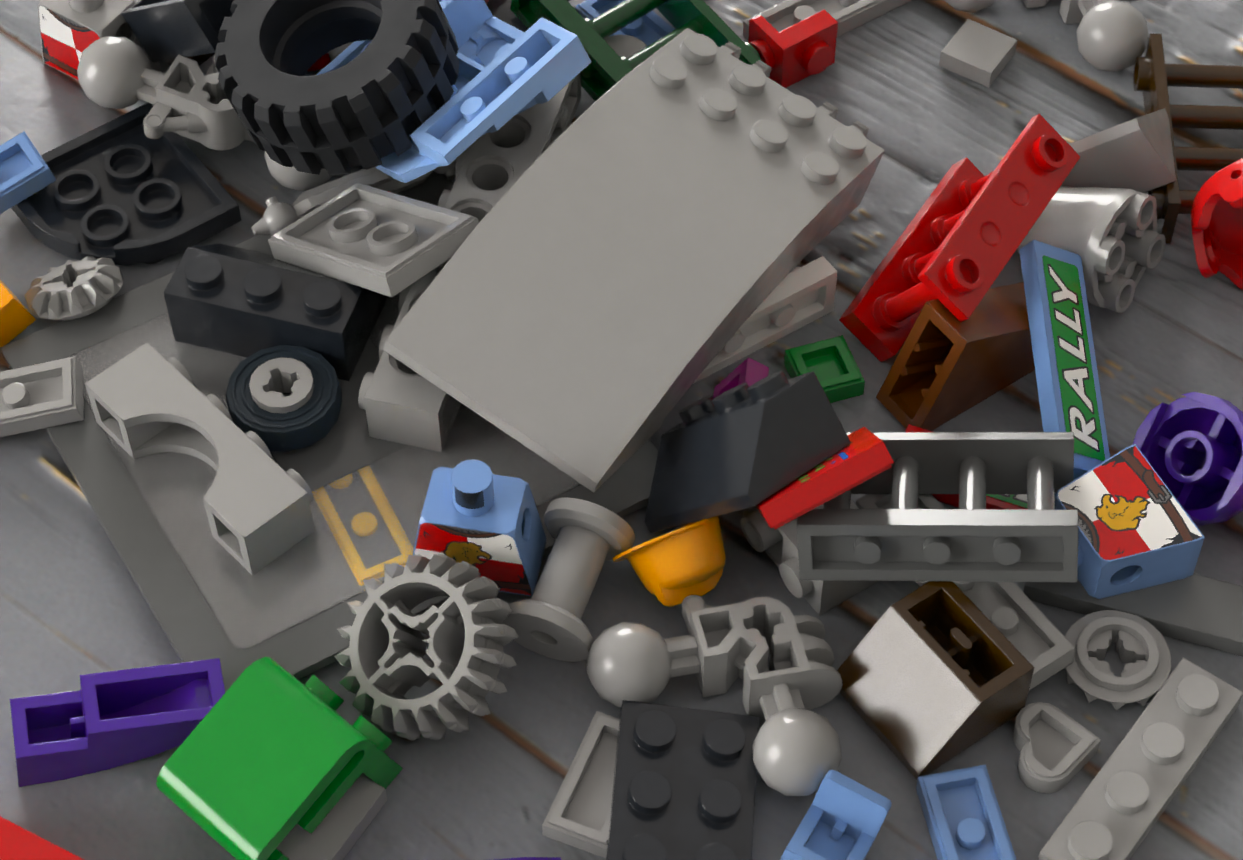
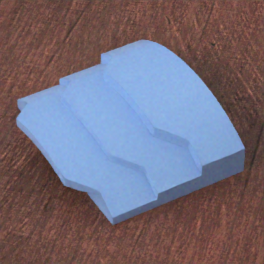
(497, 79)

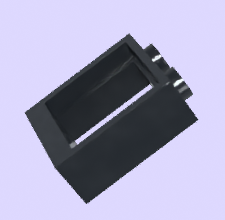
(177, 26)

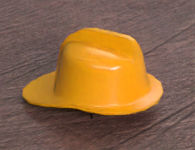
(680, 561)

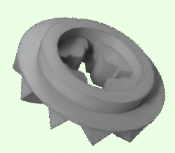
(74, 289)
(1139, 647)

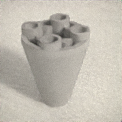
(1110, 232)

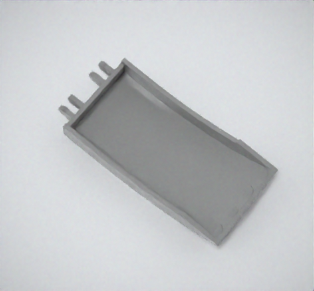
(634, 253)

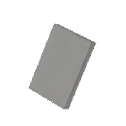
(373, 239)

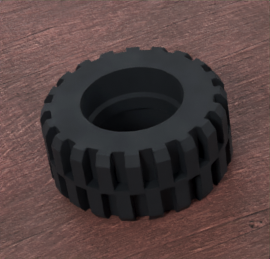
(347, 113)

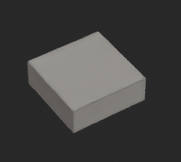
(978, 53)

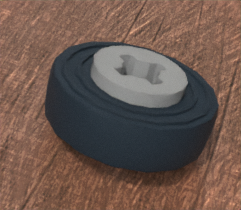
(282, 421)

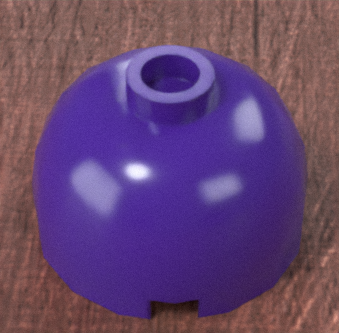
(1197, 454)

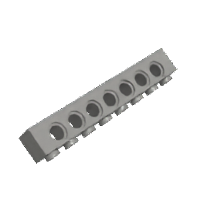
(397, 399)

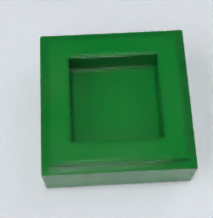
(831, 364)

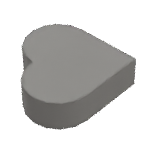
(1051, 747)

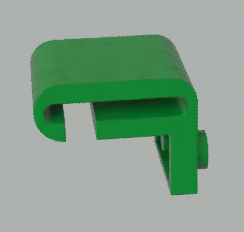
(271, 760)

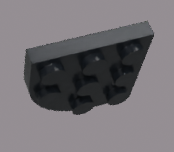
(127, 196)

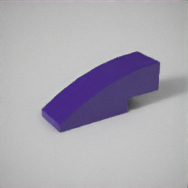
(111, 719)

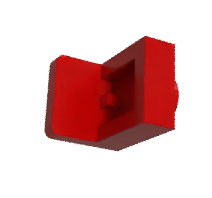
(797, 50)

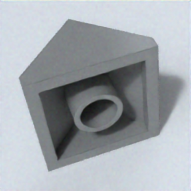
(1126, 155)

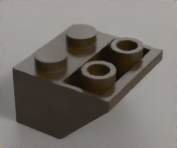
(934, 677)

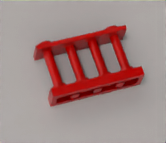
(960, 239)

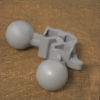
(1108, 31)
(185, 102)
(733, 642)

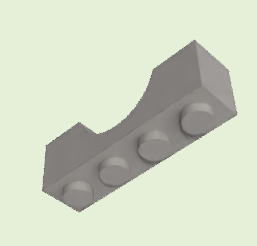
(157, 409)

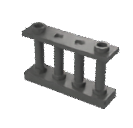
(951, 543)

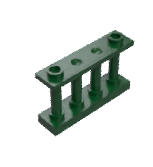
(606, 65)

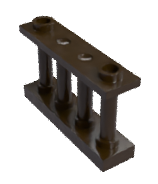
(1153, 78)

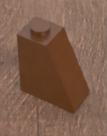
(956, 363)

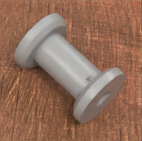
(583, 541)

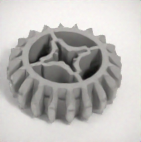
(463, 645)

